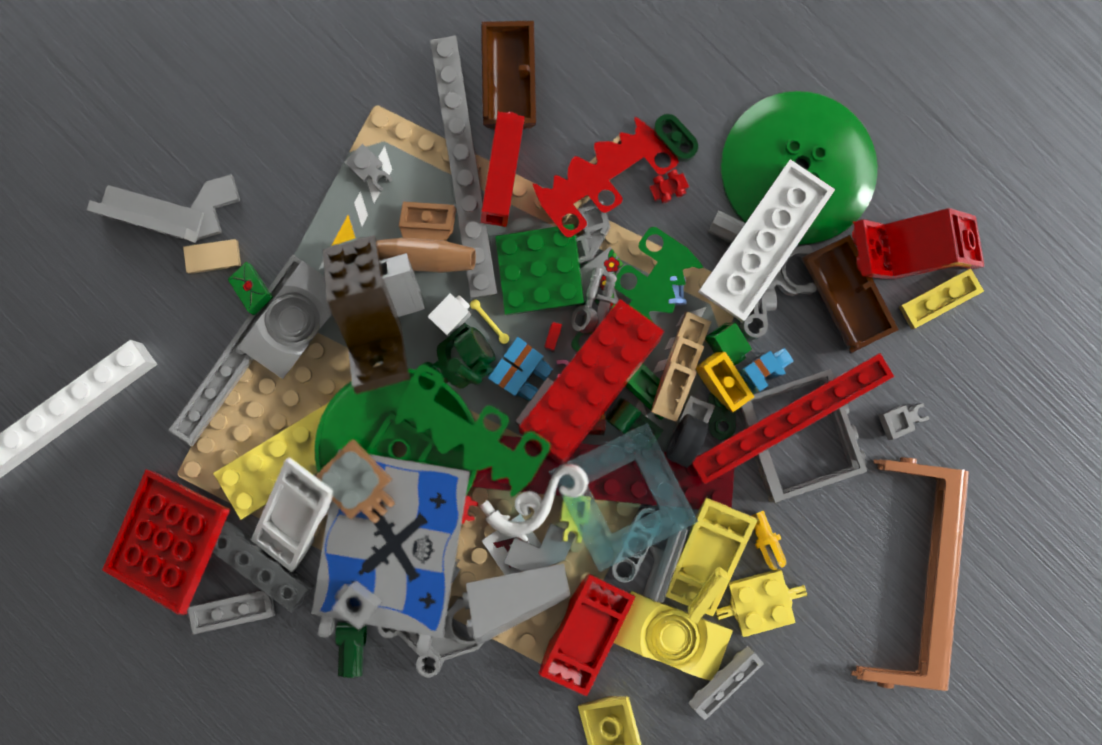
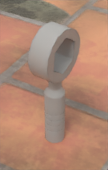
(591, 294)

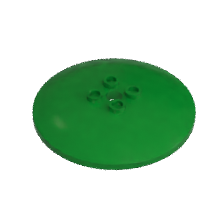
(804, 128)
(371, 423)

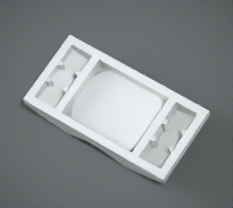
(292, 515)

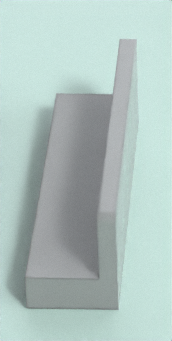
(149, 213)

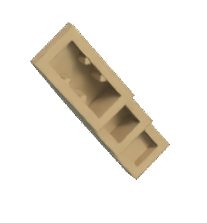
(680, 366)

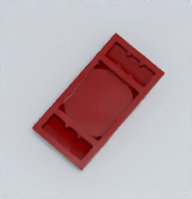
(585, 634)

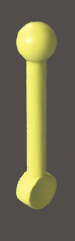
(503, 338)

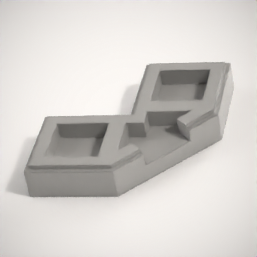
(213, 195)
(594, 232)
(530, 557)

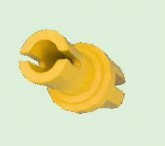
(766, 537)

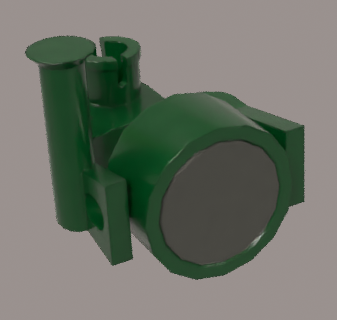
(472, 349)

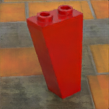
(502, 169)

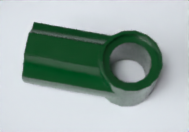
(350, 651)

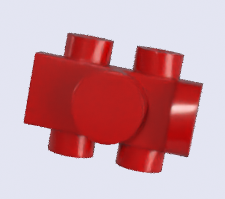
(664, 189)

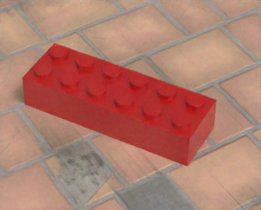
(592, 381)

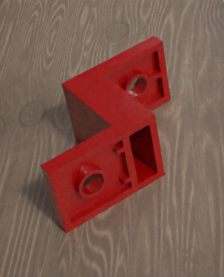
(917, 244)

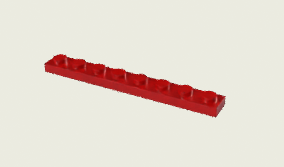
(792, 418)

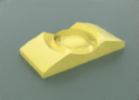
(711, 543)
(673, 639)

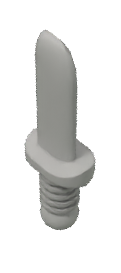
(605, 299)

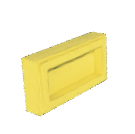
(707, 594)

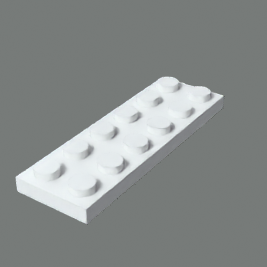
(766, 241)

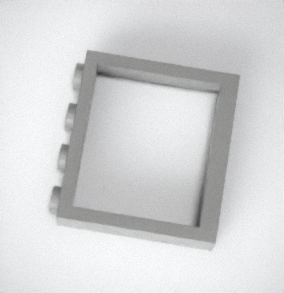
(846, 432)

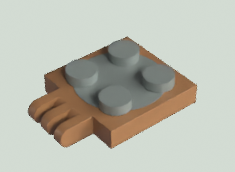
(357, 482)

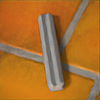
(667, 566)

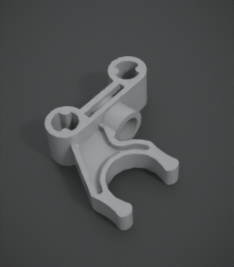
(768, 301)
(442, 648)

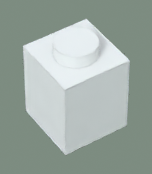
(450, 314)

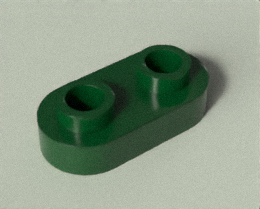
(677, 137)
(720, 414)

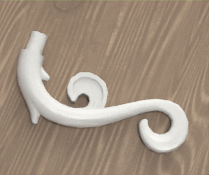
(541, 507)

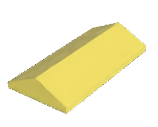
(609, 721)

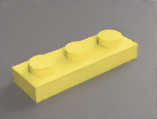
(941, 299)

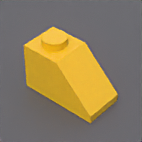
(724, 381)

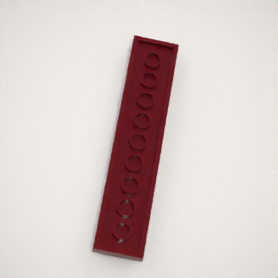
(620, 485)

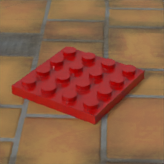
(165, 541)

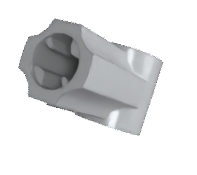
(725, 227)

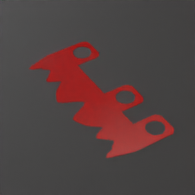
(593, 178)

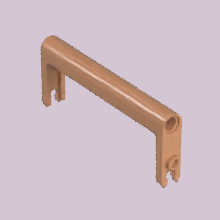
(941, 580)

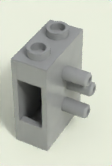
(402, 284)

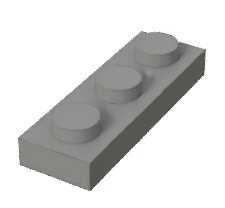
(230, 611)
(725, 682)

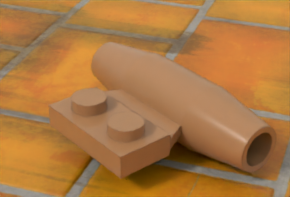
(425, 237)

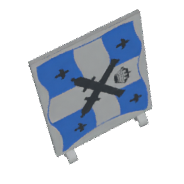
(402, 556)

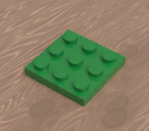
(539, 270)

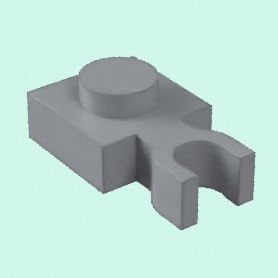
(366, 166)
(900, 420)

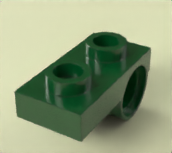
(627, 418)

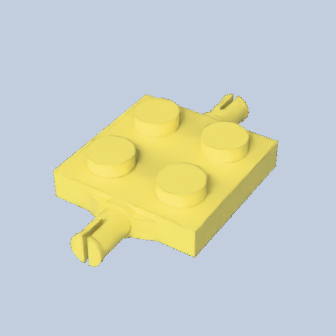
(761, 602)

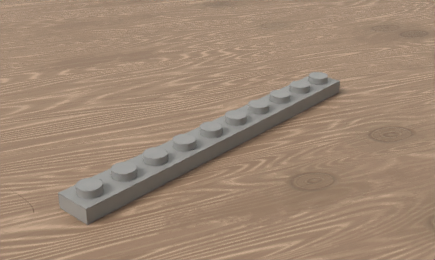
(463, 163)

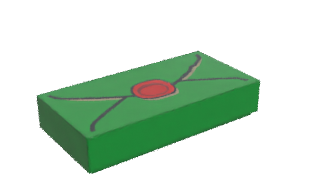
(250, 288)

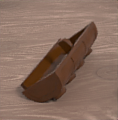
(508, 71)

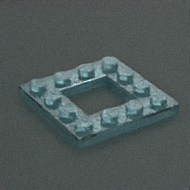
(674, 511)

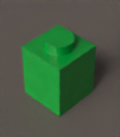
(731, 340)

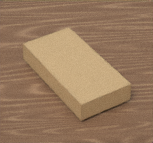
(212, 256)

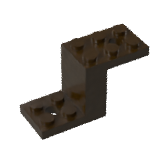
(365, 314)

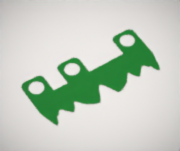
(654, 291)
(479, 443)

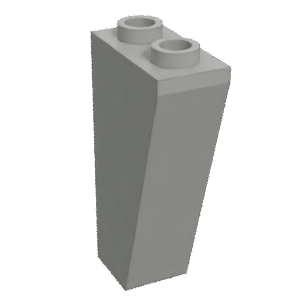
(512, 599)

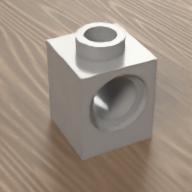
(368, 601)

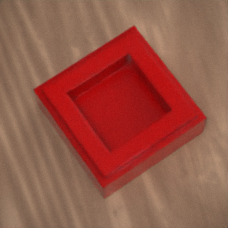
(553, 336)

